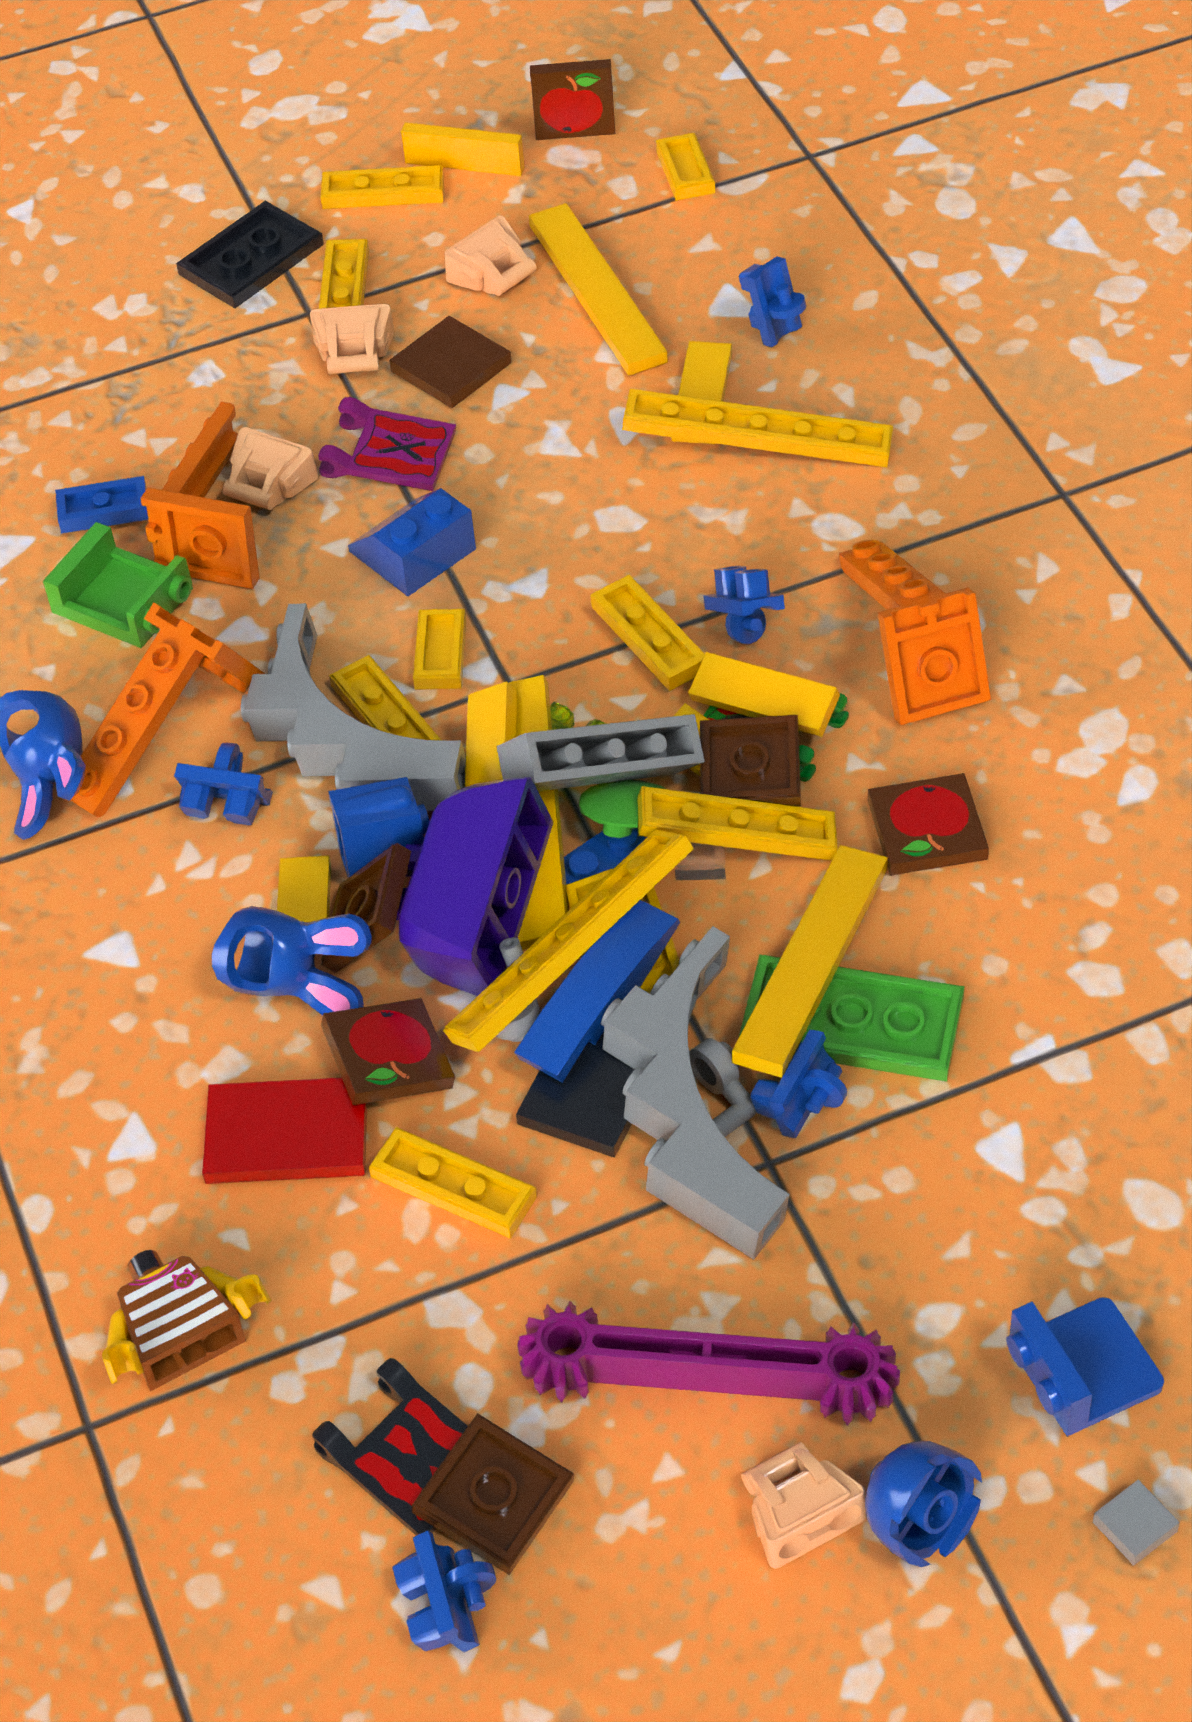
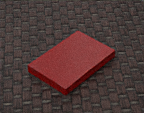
(283, 1131)

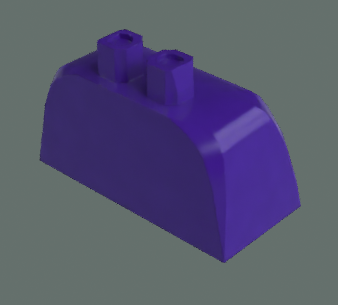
(473, 881)

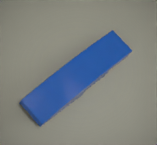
(602, 974)

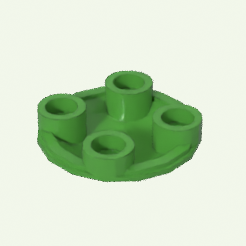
(614, 805)

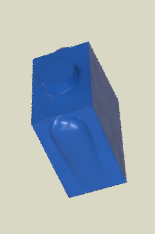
(375, 818)

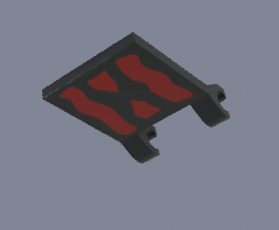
(401, 1451)

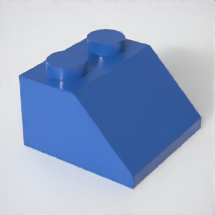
(418, 541)

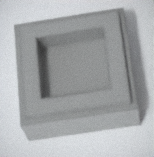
(1136, 1522)

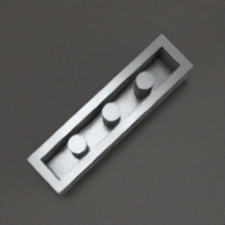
(603, 752)

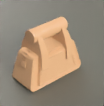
(488, 259)
(352, 336)
(268, 469)
(804, 1508)

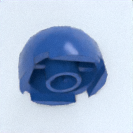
(922, 1500)

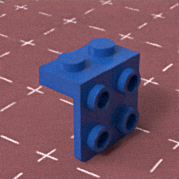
(1083, 1362)

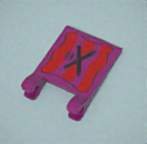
(390, 448)

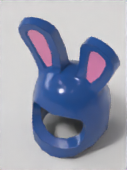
(42, 755)
(282, 953)

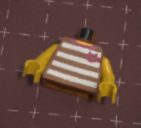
(176, 1317)

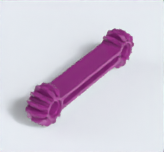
(709, 1362)

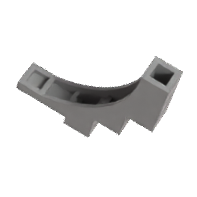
(328, 741)
(691, 1160)

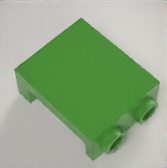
(114, 587)

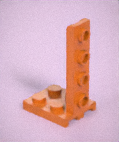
(206, 531)
(926, 635)
(148, 700)

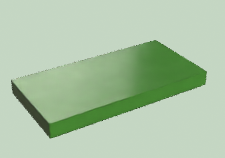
(881, 1020)

